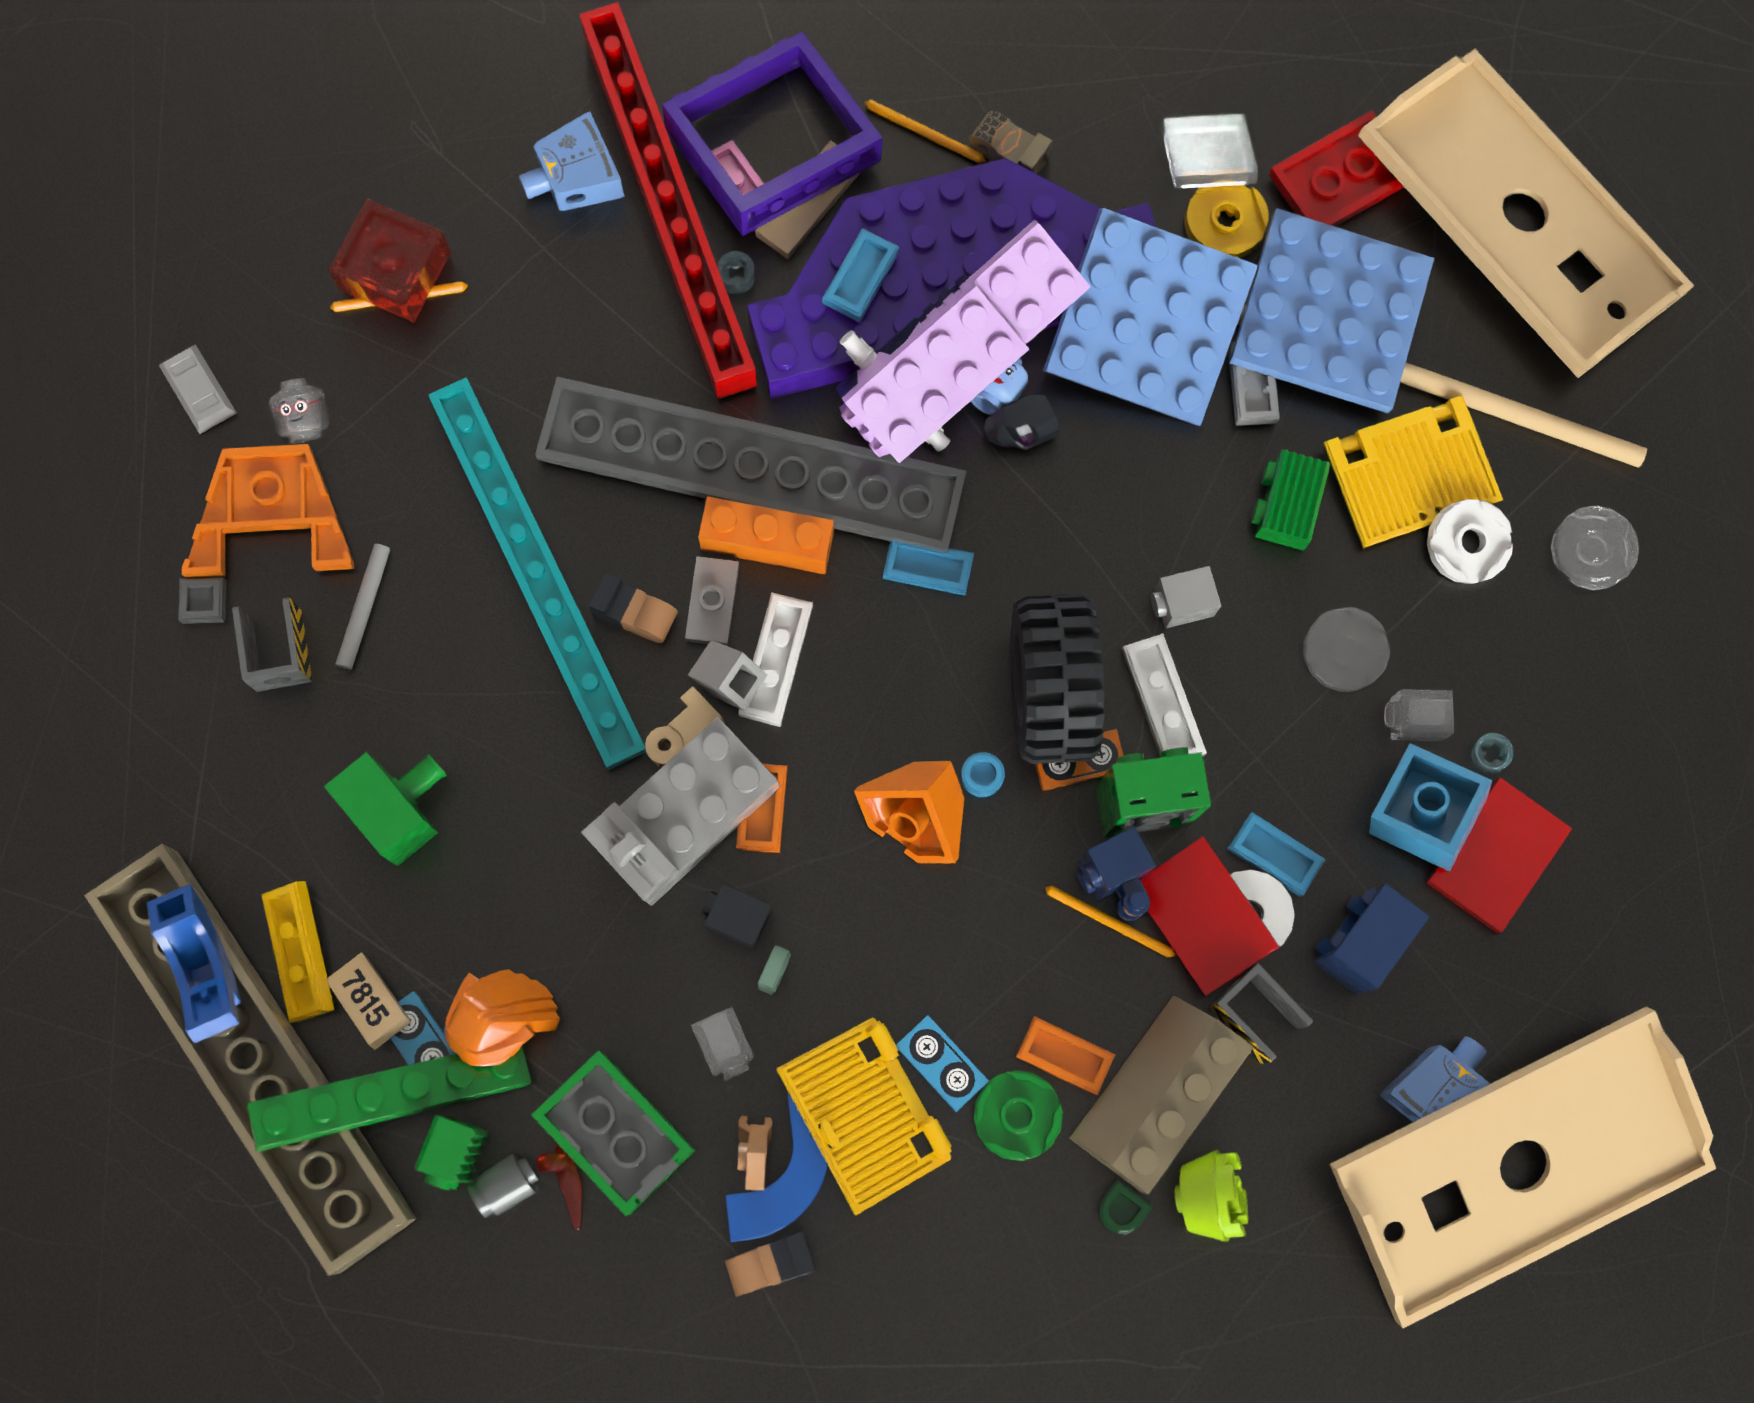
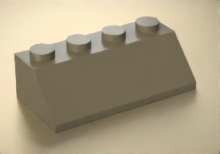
(1161, 1094)

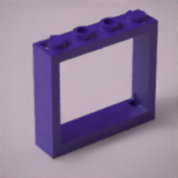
(797, 184)

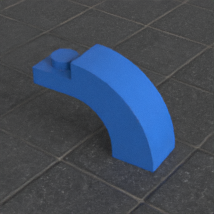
(197, 961)

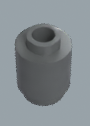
(503, 1185)

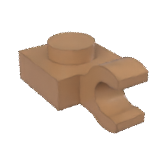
(753, 1151)

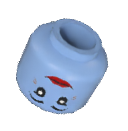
(1003, 390)

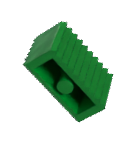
(1291, 499)
(451, 1152)

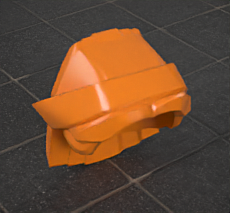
(497, 1016)

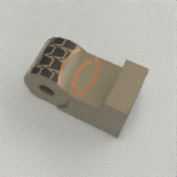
(1000, 139)

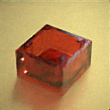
(390, 260)

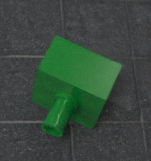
(387, 806)

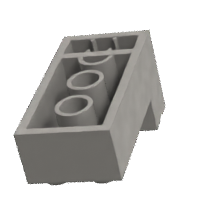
(682, 811)

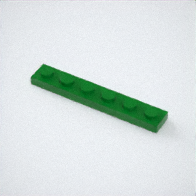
(379, 1098)

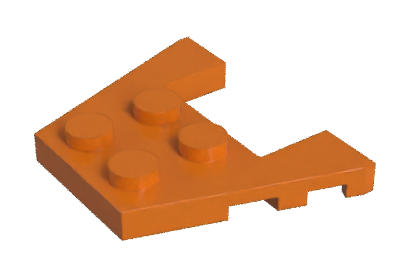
(267, 492)

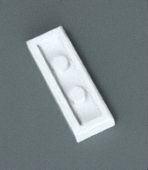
(778, 656)
(1162, 695)

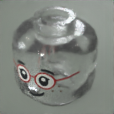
(299, 411)

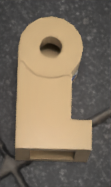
(668, 740)

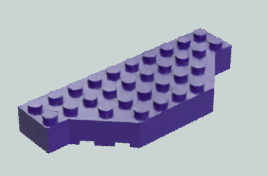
(943, 231)

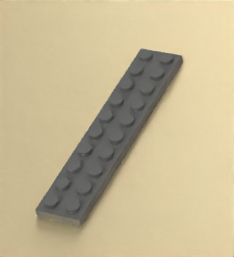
(749, 464)

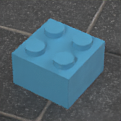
(1429, 807)

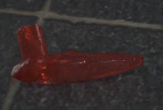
(568, 1180)

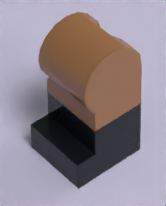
(632, 609)
(770, 1264)

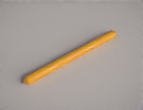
(924, 131)
(436, 290)
(1110, 921)

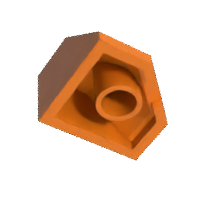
(918, 808)

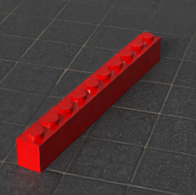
(668, 201)

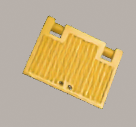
(1411, 470)
(864, 1115)

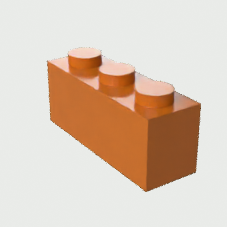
(766, 535)

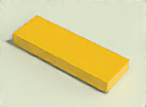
(297, 952)

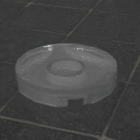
(1595, 547)
(1346, 649)

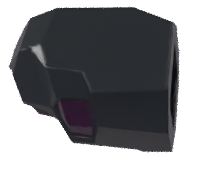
(1023, 423)

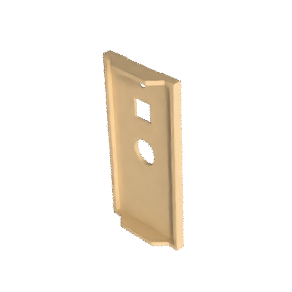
(1470, 142)
(1614, 1134)

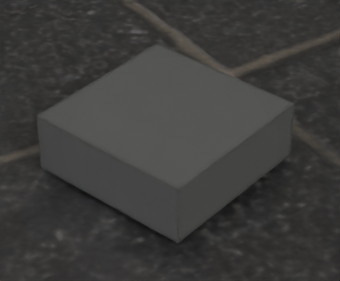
(202, 600)

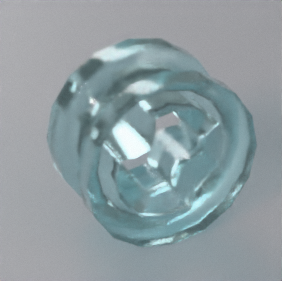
(735, 260)
(1496, 765)

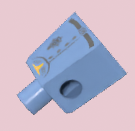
(574, 167)
(1436, 1079)

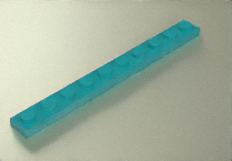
(537, 574)

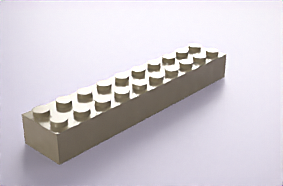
(326, 1183)

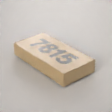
(368, 1001)

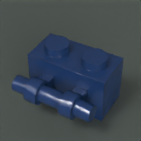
(1117, 868)

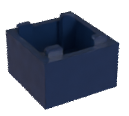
(1370, 939)

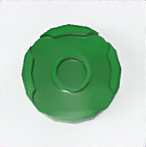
(1017, 1115)

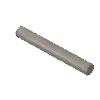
(362, 606)

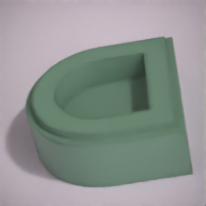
(774, 970)

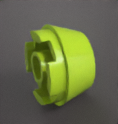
(1213, 1196)

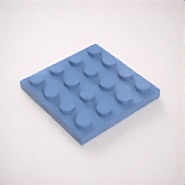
(1332, 311)
(1152, 317)

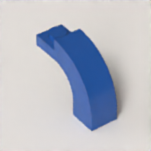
(767, 1211)

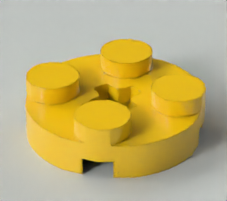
(1237, 201)

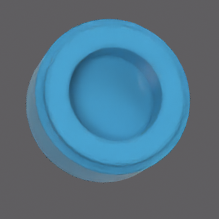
(982, 774)

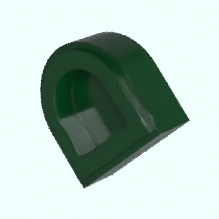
(1122, 1208)

